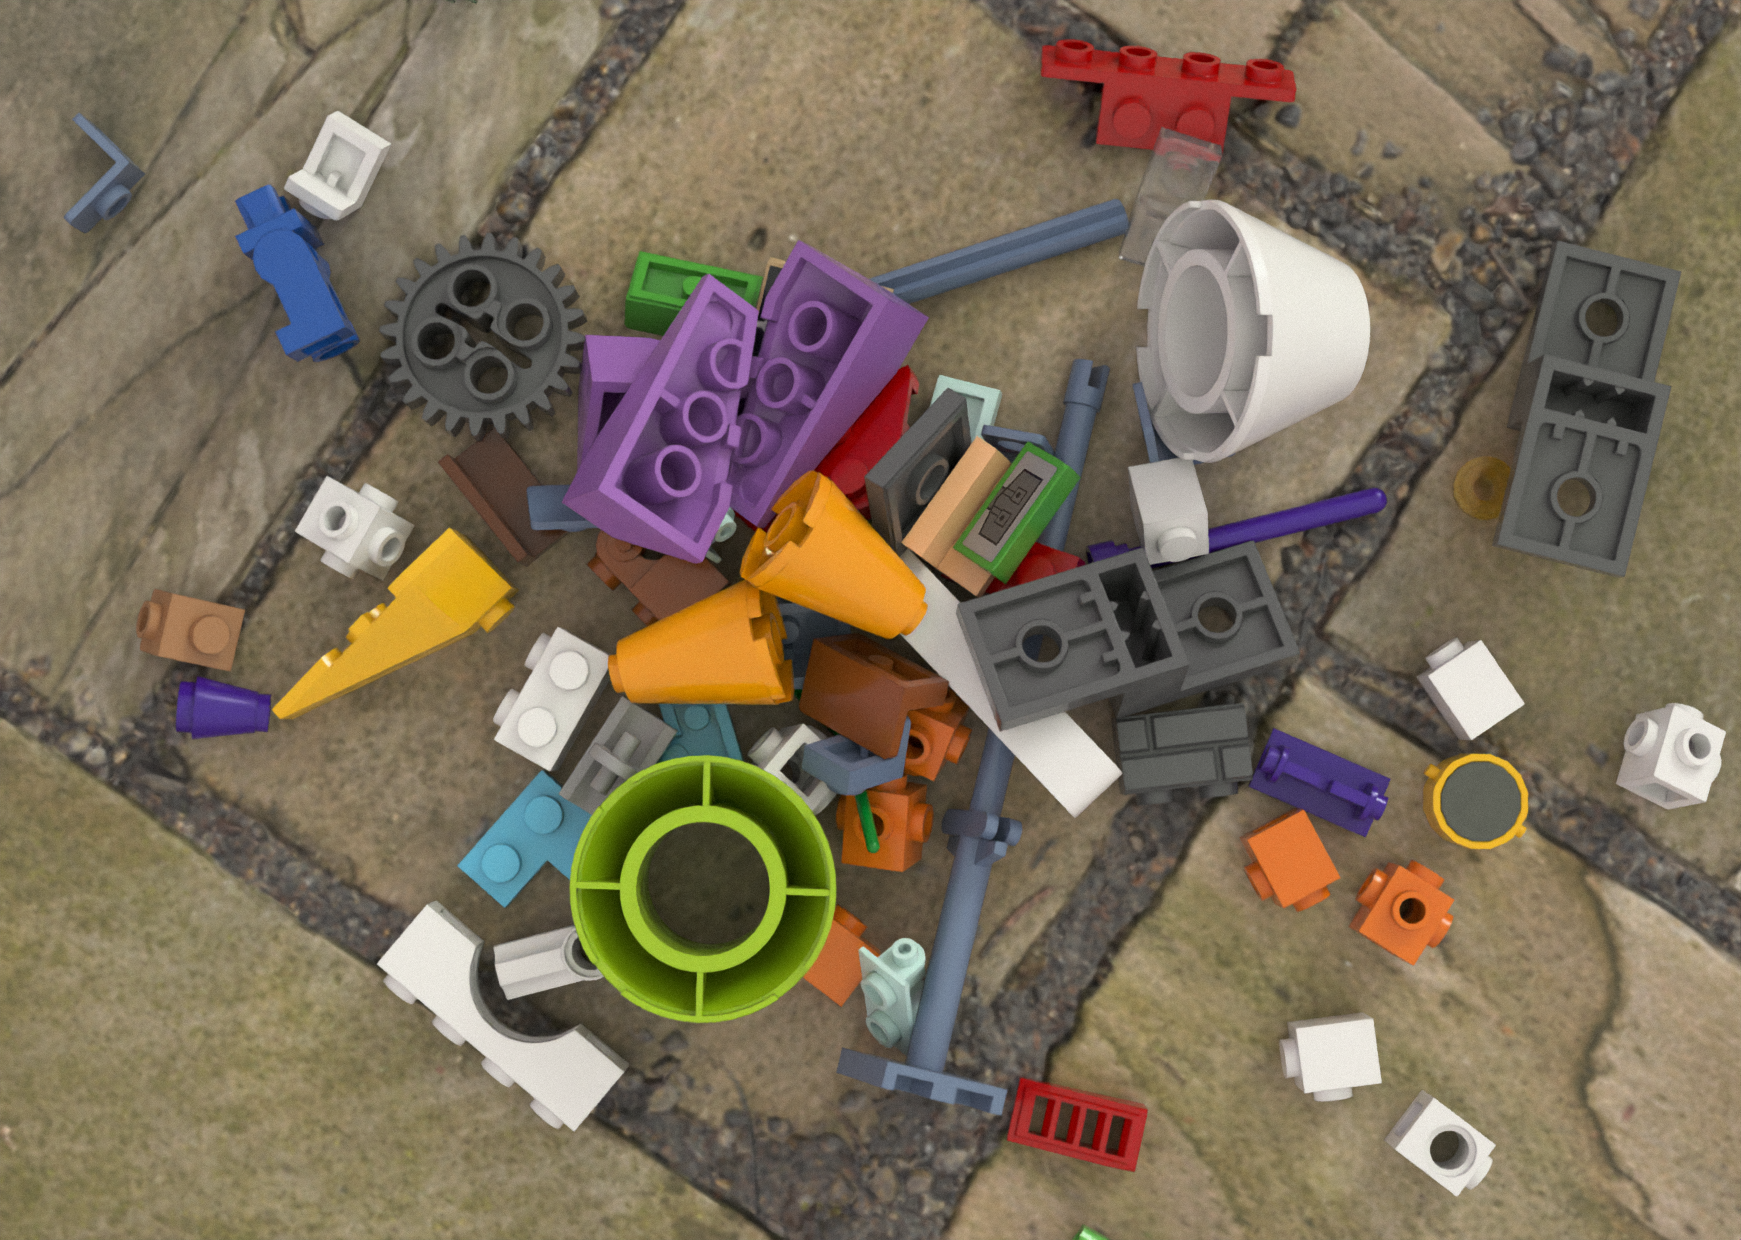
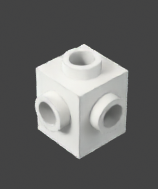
(355, 528)
(787, 746)
(1671, 756)

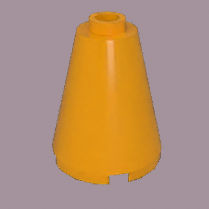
(833, 562)
(709, 654)

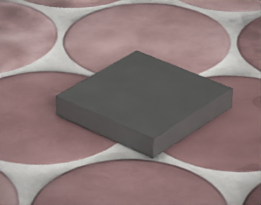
(917, 467)

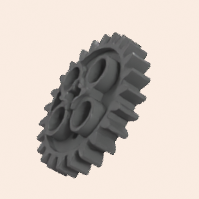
(452, 382)

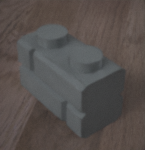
(1182, 751)

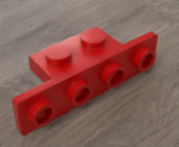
(1166, 92)

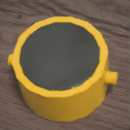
(1475, 800)

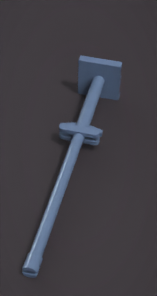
(978, 841)

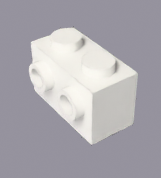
(555, 699)

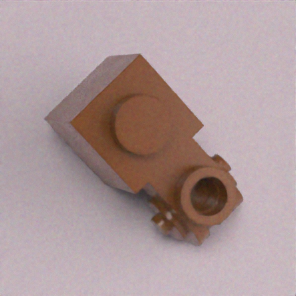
(659, 584)

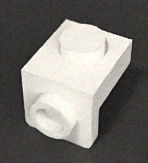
(338, 168)

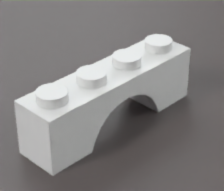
(439, 966)

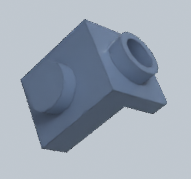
(850, 767)

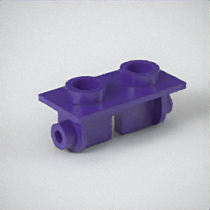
(1320, 783)

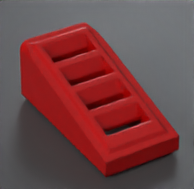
(1131, 1135)

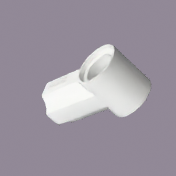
(542, 963)

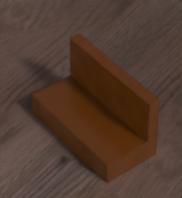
(496, 486)

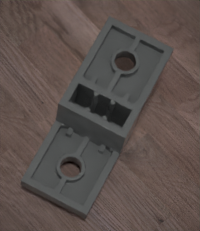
(1587, 410)
(1126, 634)

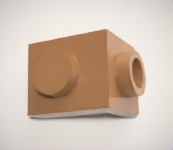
(189, 629)

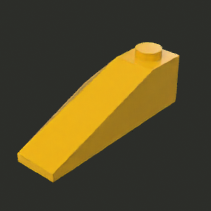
(437, 603)

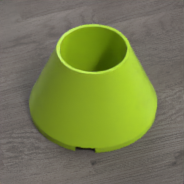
(647, 957)

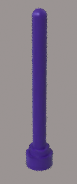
(1270, 525)

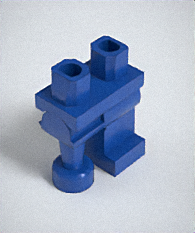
(285, 257)

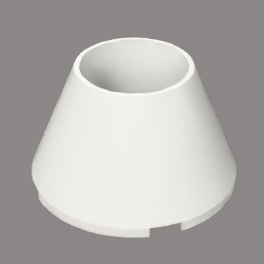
(1243, 330)

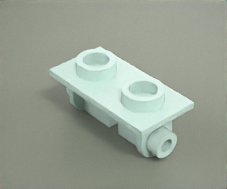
(893, 991)

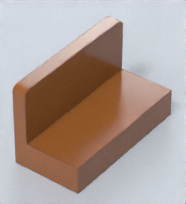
(866, 690)

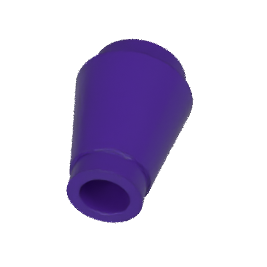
(220, 709)

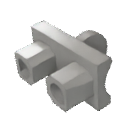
(624, 746)

